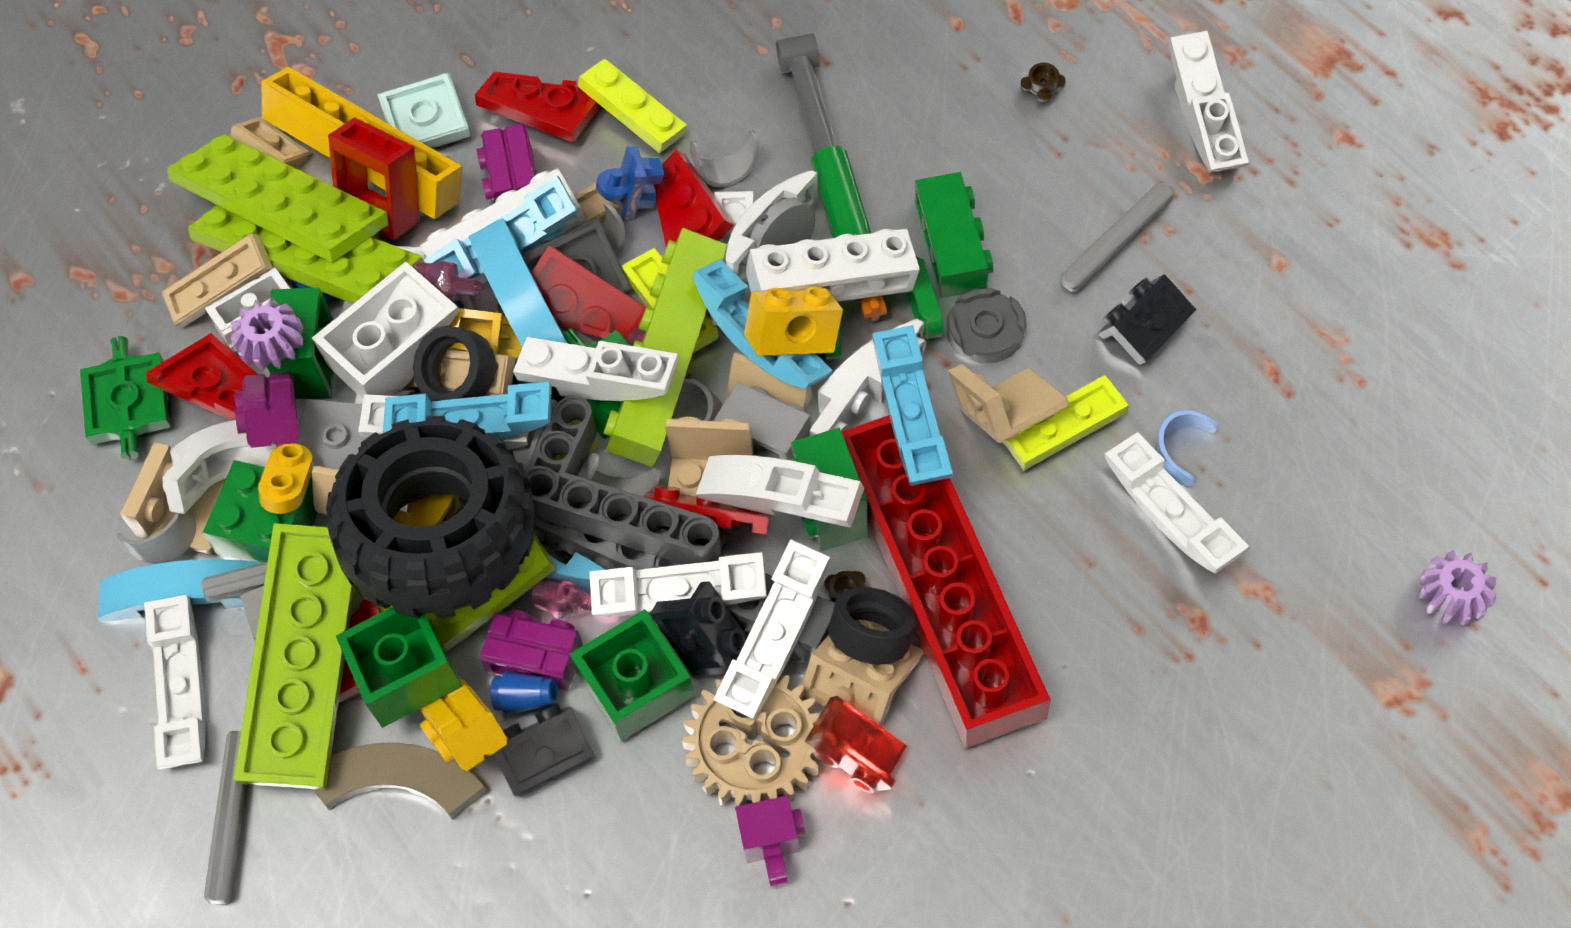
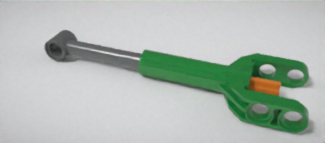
(839, 187)

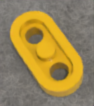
(285, 478)

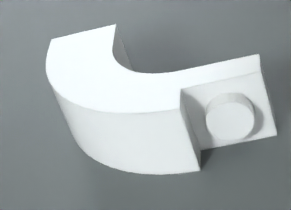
(205, 460)

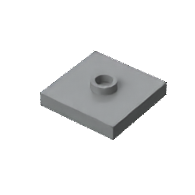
(330, 431)

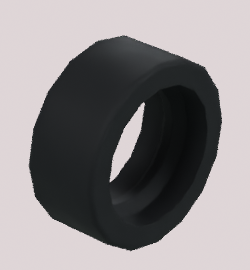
(428, 361)
(869, 644)

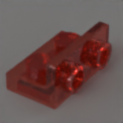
(856, 745)

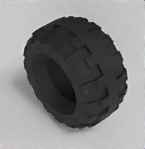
(438, 564)

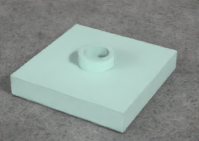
(426, 111)

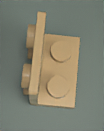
(1007, 406)
(696, 440)
(147, 505)
(860, 684)

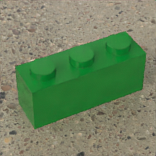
(952, 234)

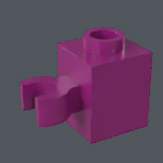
(769, 832)

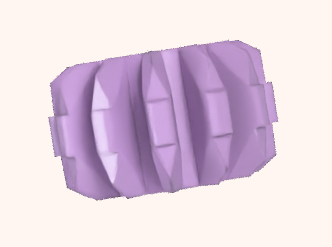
(267, 334)
(1451, 572)

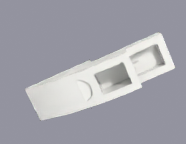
(1205, 104)
(597, 373)
(853, 384)
(781, 486)

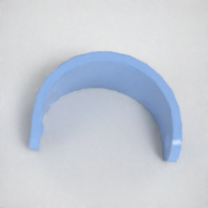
(1180, 420)

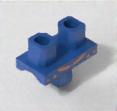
(632, 182)

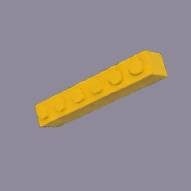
(314, 112)

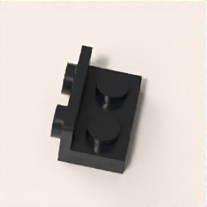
(1148, 317)
(701, 630)
(542, 748)

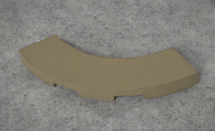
(401, 767)

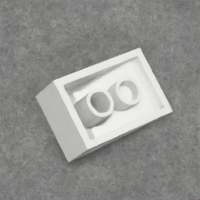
(378, 335)

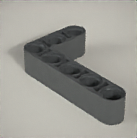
(606, 501)

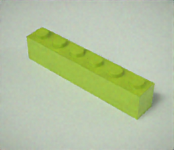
(672, 327)

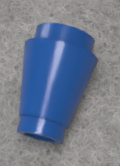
(521, 692)

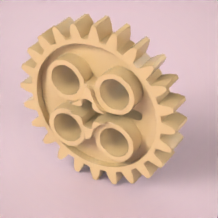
(734, 772)

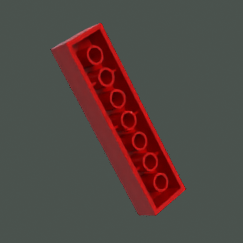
(952, 591)

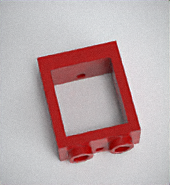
(363, 146)

